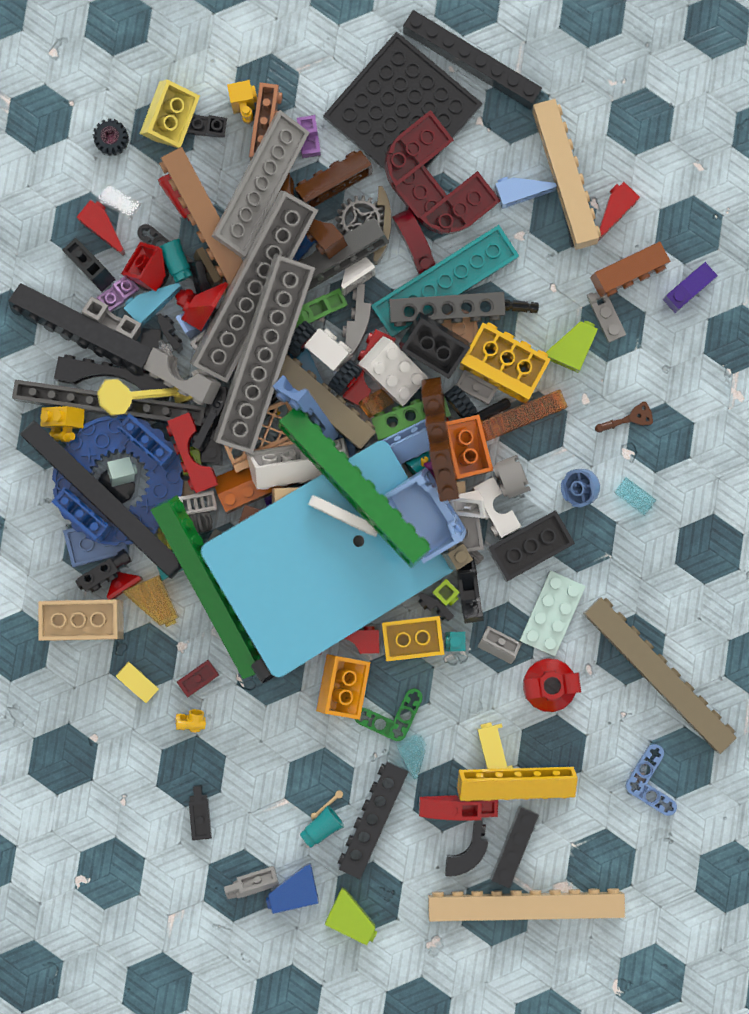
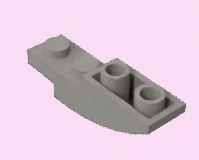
(356, 329)

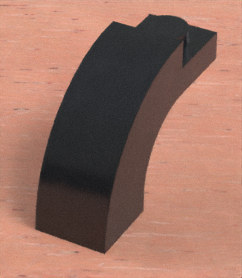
(469, 593)
(470, 858)

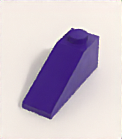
(689, 287)

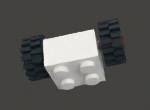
(329, 351)

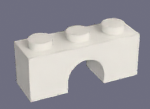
(501, 523)

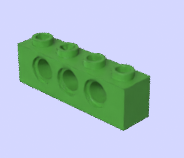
(398, 412)

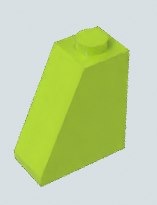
(573, 347)
(350, 919)

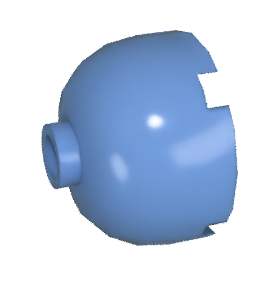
(580, 487)

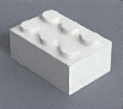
(392, 370)

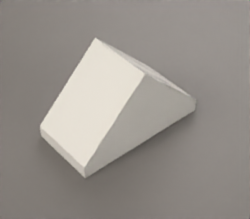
(469, 504)

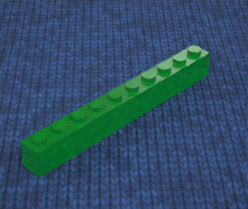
(354, 487)
(187, 548)

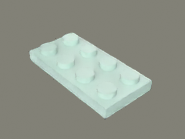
(552, 613)

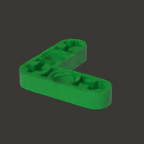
(391, 724)

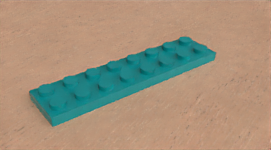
(452, 275)

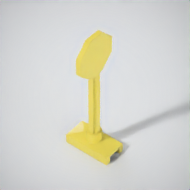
(116, 397)

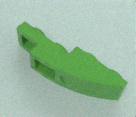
(322, 307)

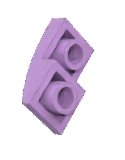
(118, 293)

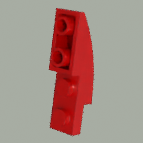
(453, 809)

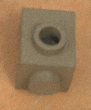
(457, 556)

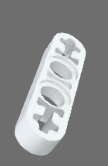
(342, 515)

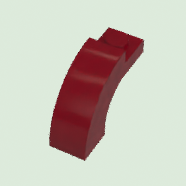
(415, 240)

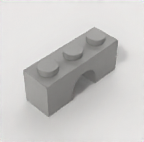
(99, 312)

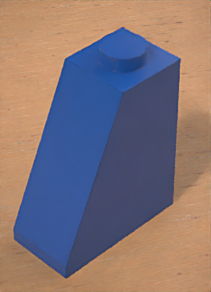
(294, 892)

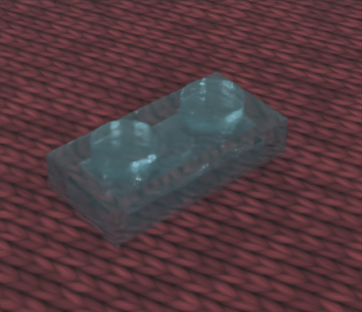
(635, 496)

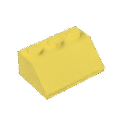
(169, 114)

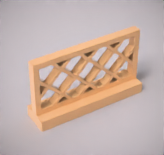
(241, 462)

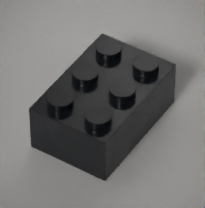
(434, 345)

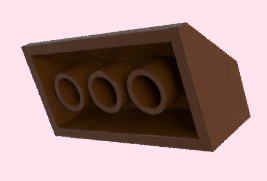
(335, 179)

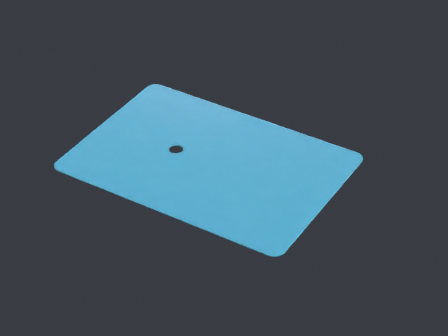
(301, 576)

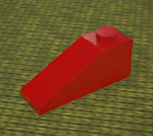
(618, 204)
(97, 220)

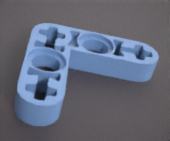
(644, 787)

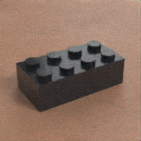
(530, 546)

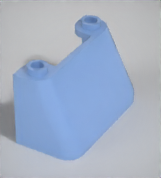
(432, 519)

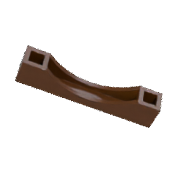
(324, 234)

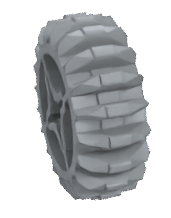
(353, 206)

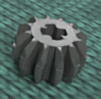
(202, 521)

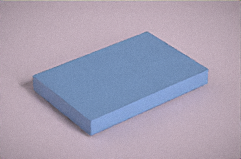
(85, 551)

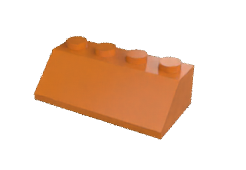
(238, 490)

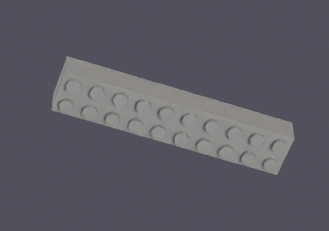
(228, 330)
(263, 353)

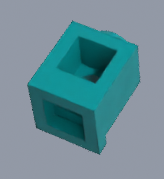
(455, 641)

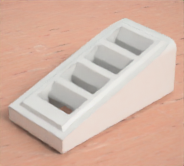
(210, 498)

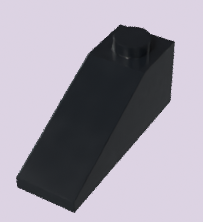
(89, 264)

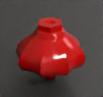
(183, 296)

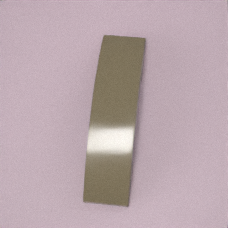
(383, 202)

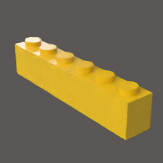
(517, 783)

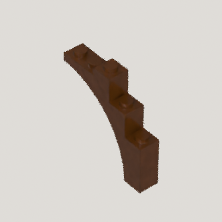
(438, 438)

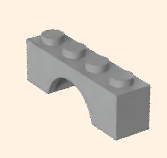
(164, 366)

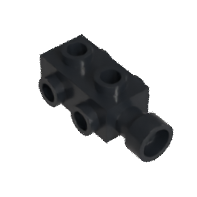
(99, 574)

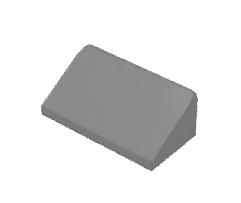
(499, 645)

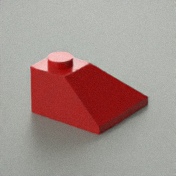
(146, 266)
(202, 306)

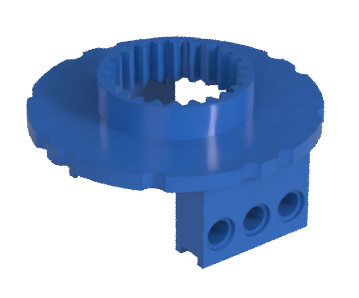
(109, 436)

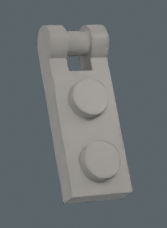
(606, 317)

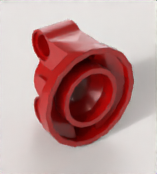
(534, 685)

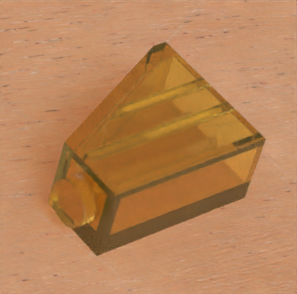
(154, 601)

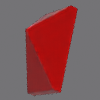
(121, 584)

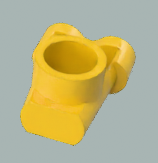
(194, 721)

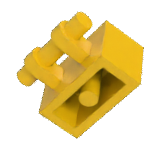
(242, 99)
(62, 418)

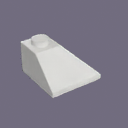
(357, 273)

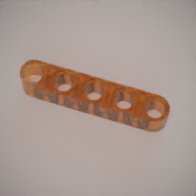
(523, 415)

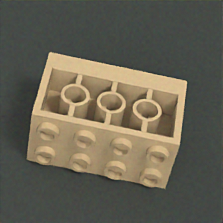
(80, 620)

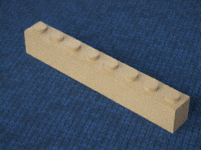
(565, 174)

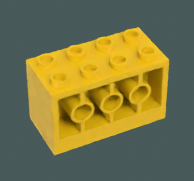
(501, 374)

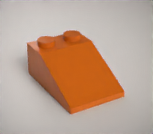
(469, 447)

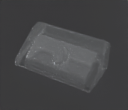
(119, 202)

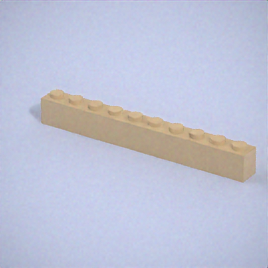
(526, 905)

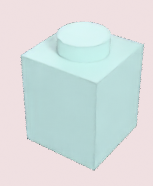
(121, 471)

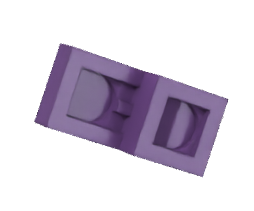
(311, 145)

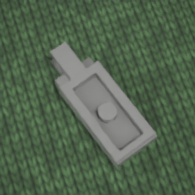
(252, 883)

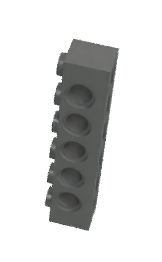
(494, 300)

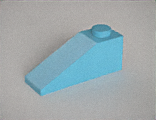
(148, 304)

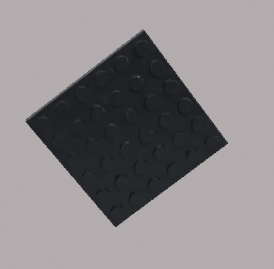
(394, 94)

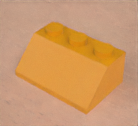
(343, 686)

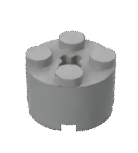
(511, 476)

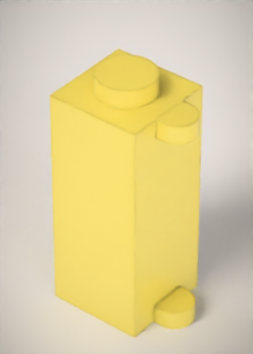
(492, 746)

